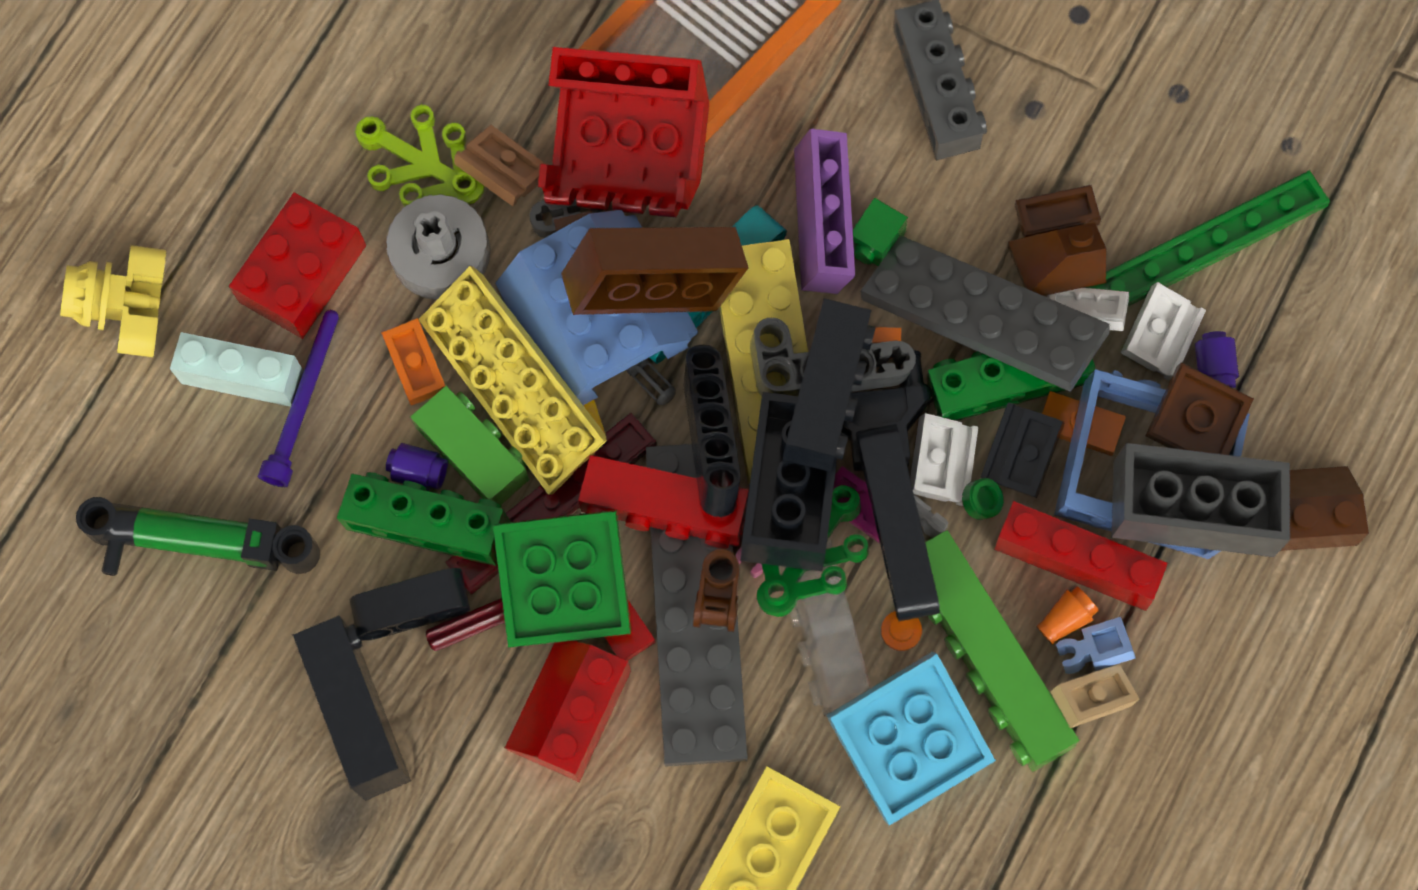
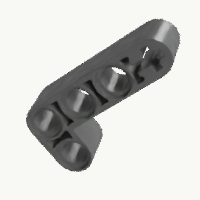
(792, 366)

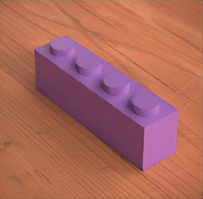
(824, 211)

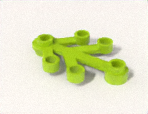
(423, 163)

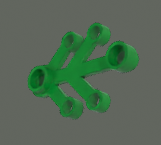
(789, 579)

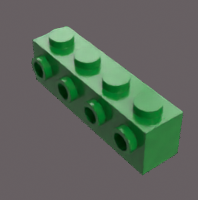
(985, 385)
(421, 517)

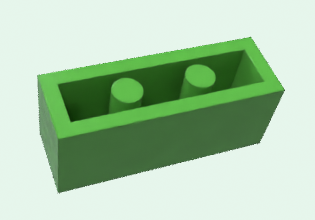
(471, 446)

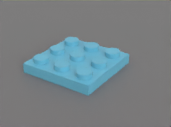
(911, 738)

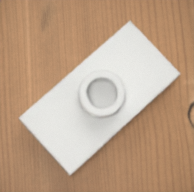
(1099, 303)

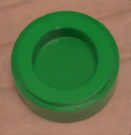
(982, 499)

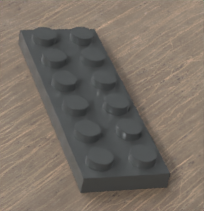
(986, 313)

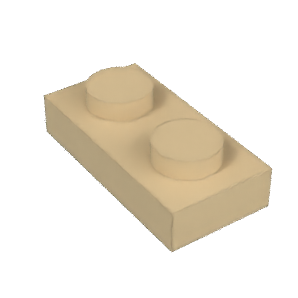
(1094, 695)

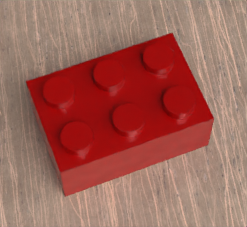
(298, 265)

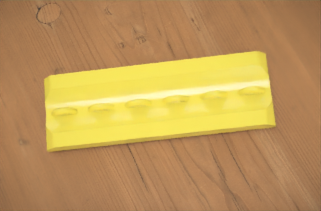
(513, 379)

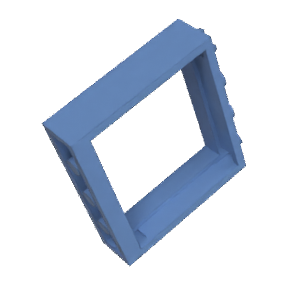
(1139, 394)

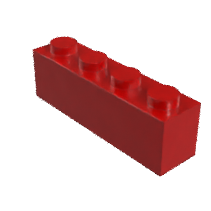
(659, 501)
(1081, 556)

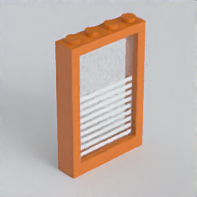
(734, 39)

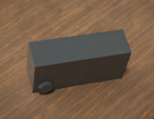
(1201, 500)

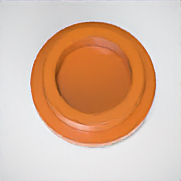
(900, 635)

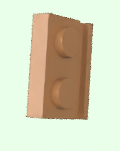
(500, 165)

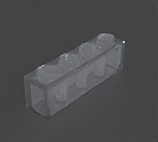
(829, 646)

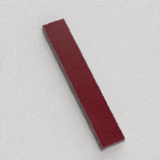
(624, 443)

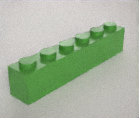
(996, 660)

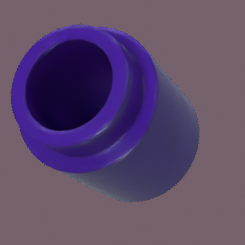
(1218, 357)
(417, 466)

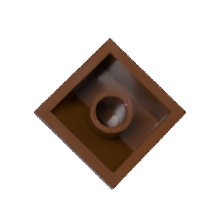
(1325, 509)

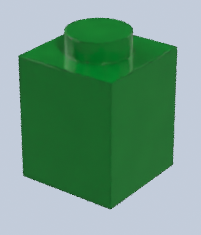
(877, 232)

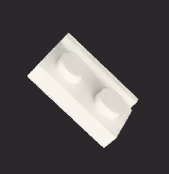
(1163, 331)
(942, 458)

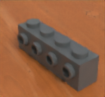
(938, 79)

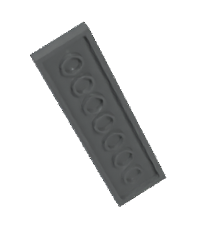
(696, 665)

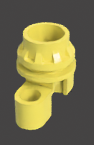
(130, 298)

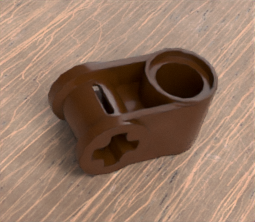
(718, 599)

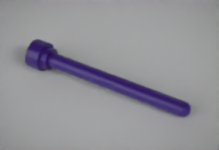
(277, 468)

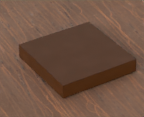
(1198, 413)

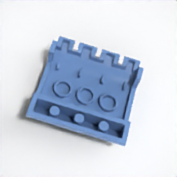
(584, 346)

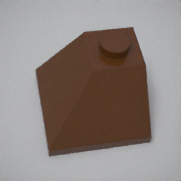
(1060, 259)

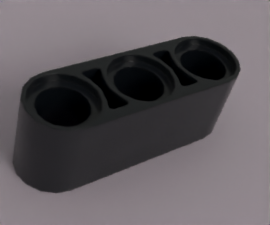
(410, 604)

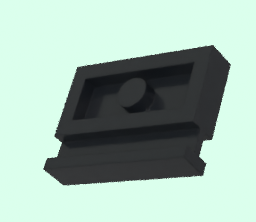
(1022, 450)

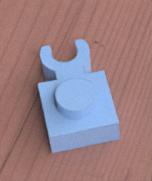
(1102, 644)

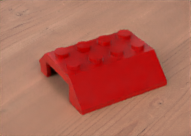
(626, 131)

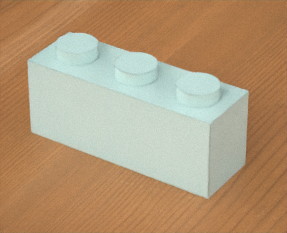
(236, 369)

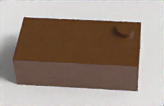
(653, 270)

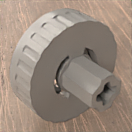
(430, 228)

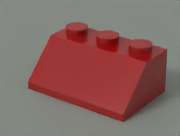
(569, 707)

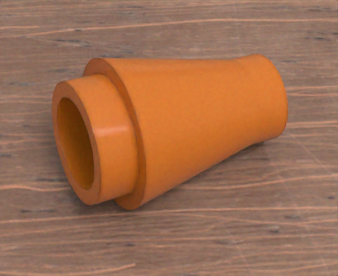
(1067, 615)

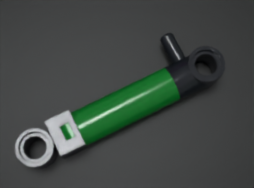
(256, 543)

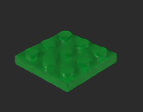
(562, 578)

